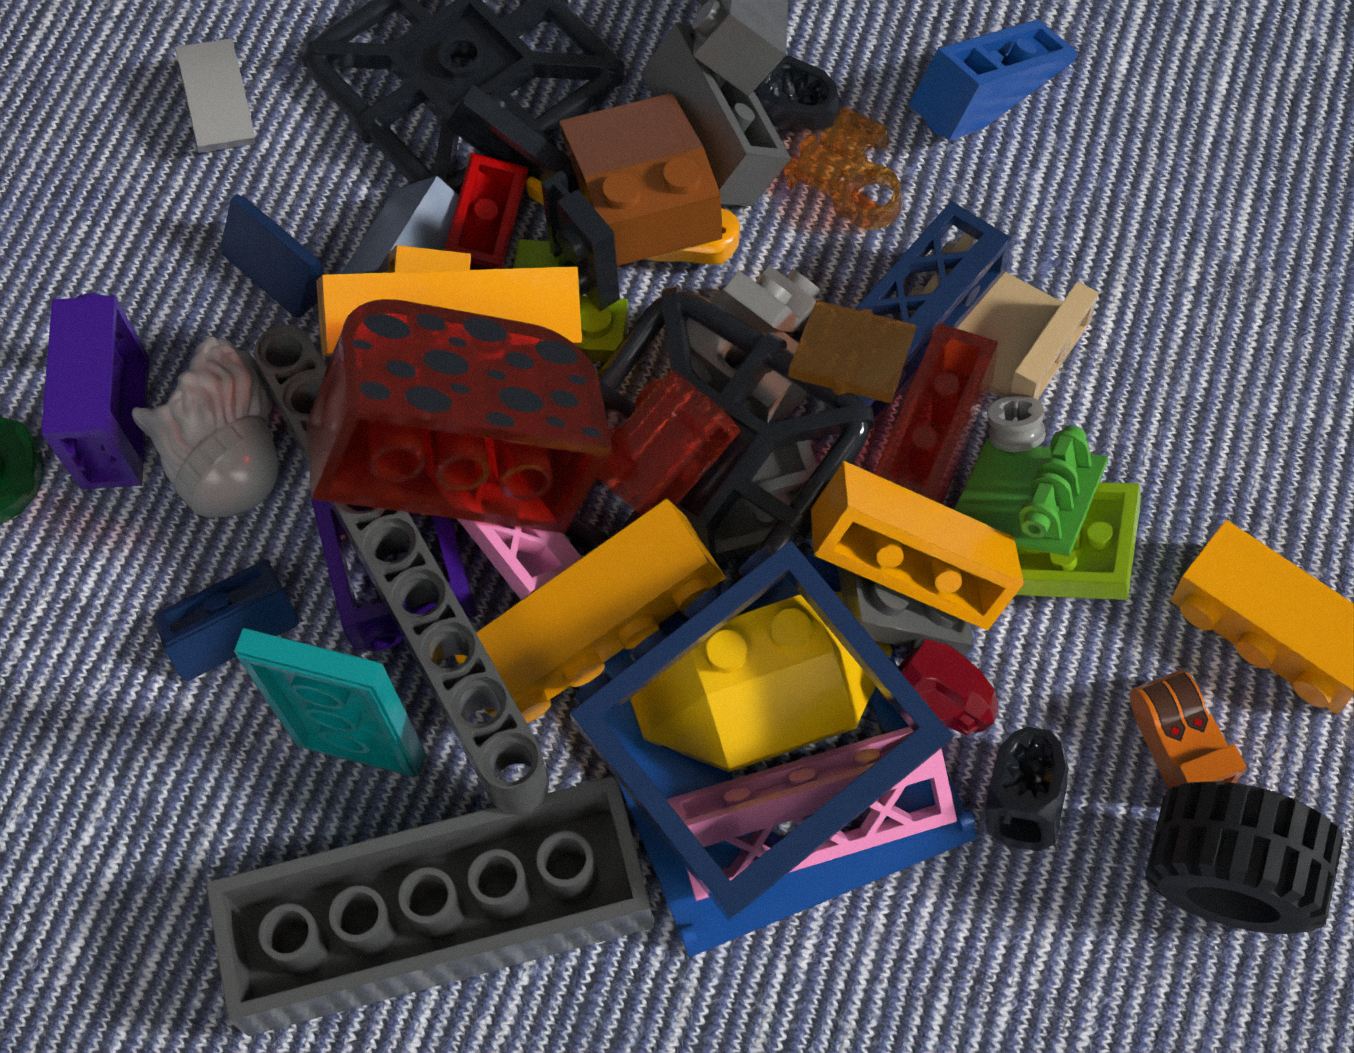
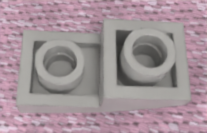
(215, 95)
(776, 298)

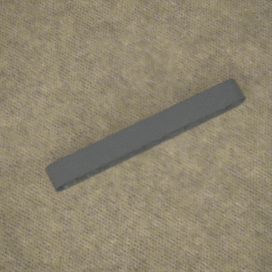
(413, 582)

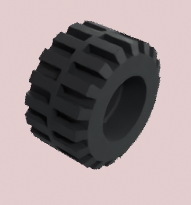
(1245, 857)

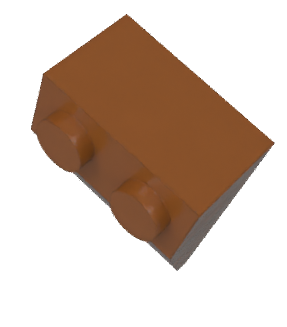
(645, 176)

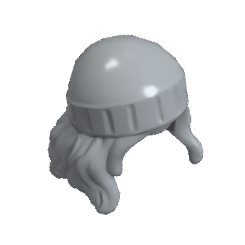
(216, 432)

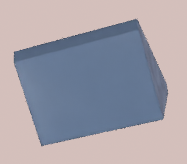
(412, 217)

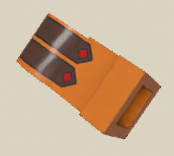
(1182, 732)

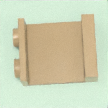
(1030, 327)

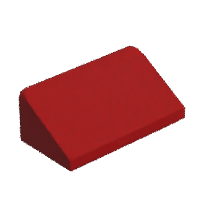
(487, 211)

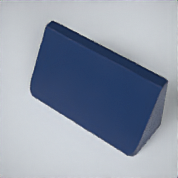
(270, 257)
(207, 625)

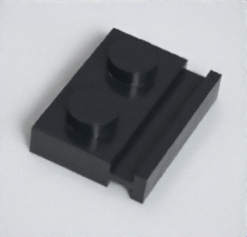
(583, 239)

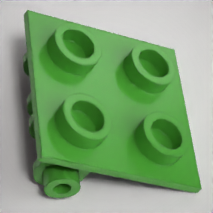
(1035, 492)

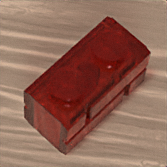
(665, 444)

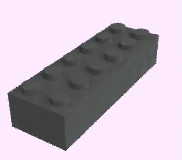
(426, 907)

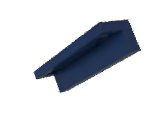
(956, 294)

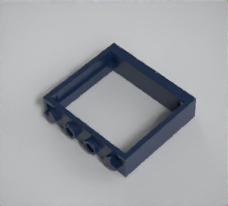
(705, 617)

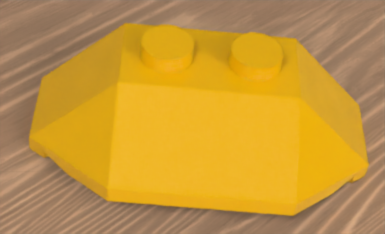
(756, 689)

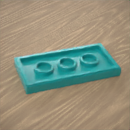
(333, 702)

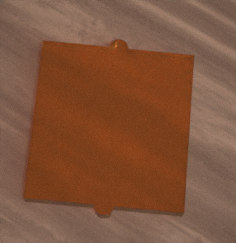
(852, 351)

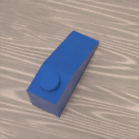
(987, 76)

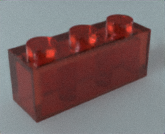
(939, 412)

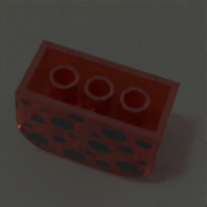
(457, 418)

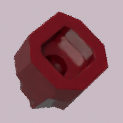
(951, 686)

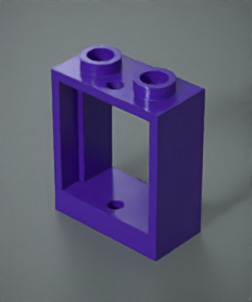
(91, 386)
(372, 625)

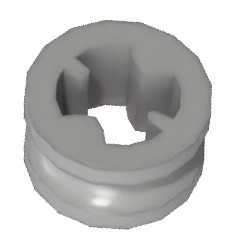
(1016, 423)

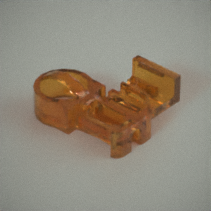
(845, 157)

